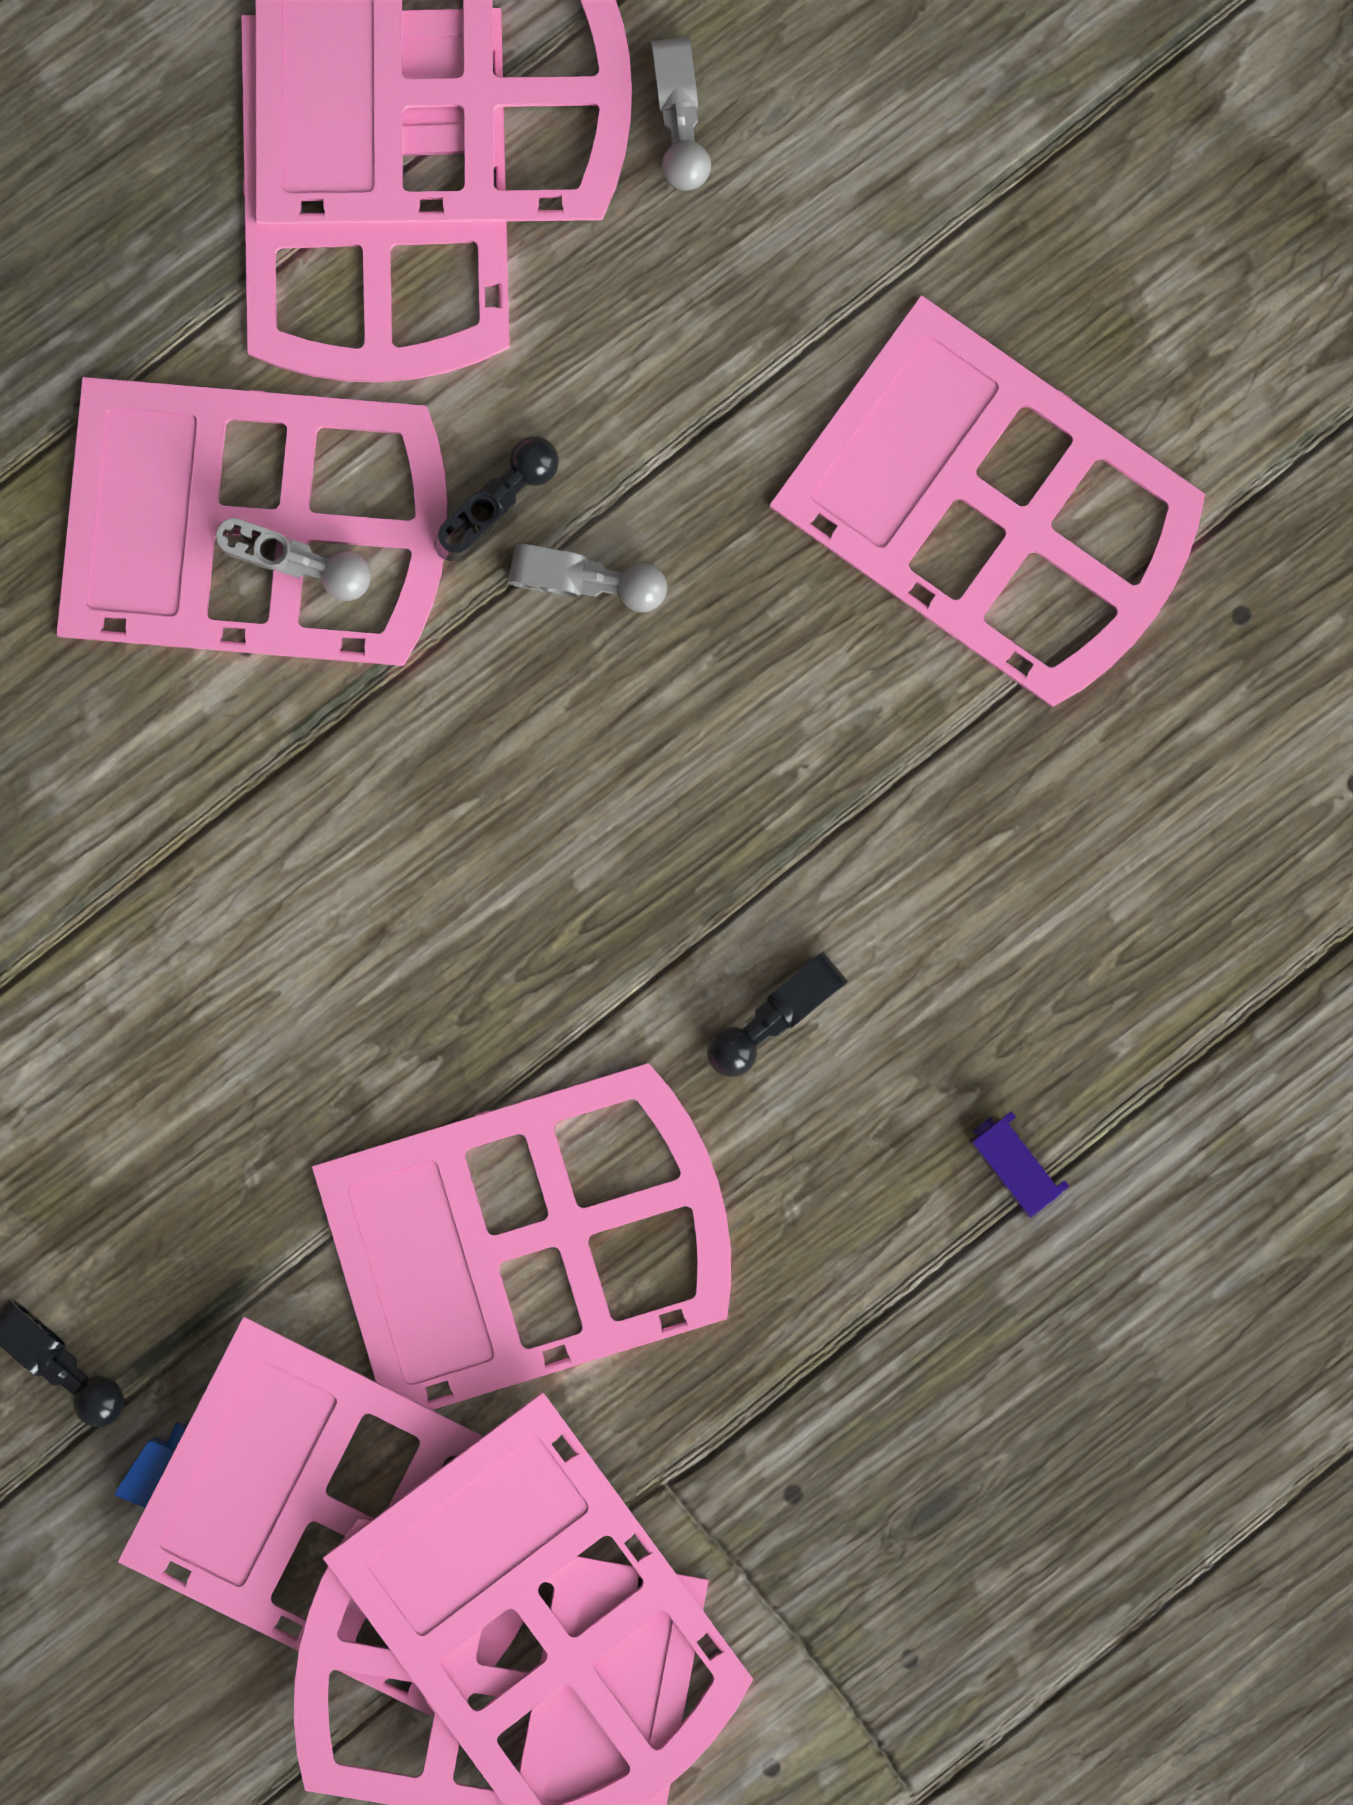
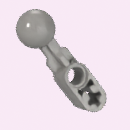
(685, 163)
(569, 574)
(343, 575)

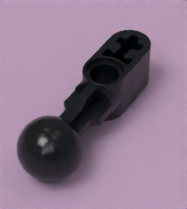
(531, 463)
(734, 1049)
(43, 1353)

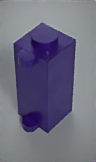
(1015, 1165)

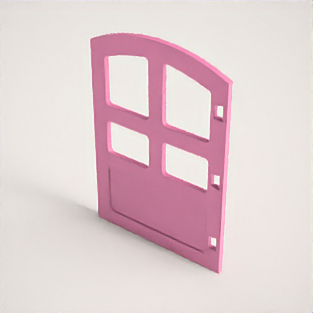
(429, 50)
(337, 103)
(913, 447)
(152, 511)
(430, 1269)
(259, 1474)
(482, 1544)
(563, 1743)

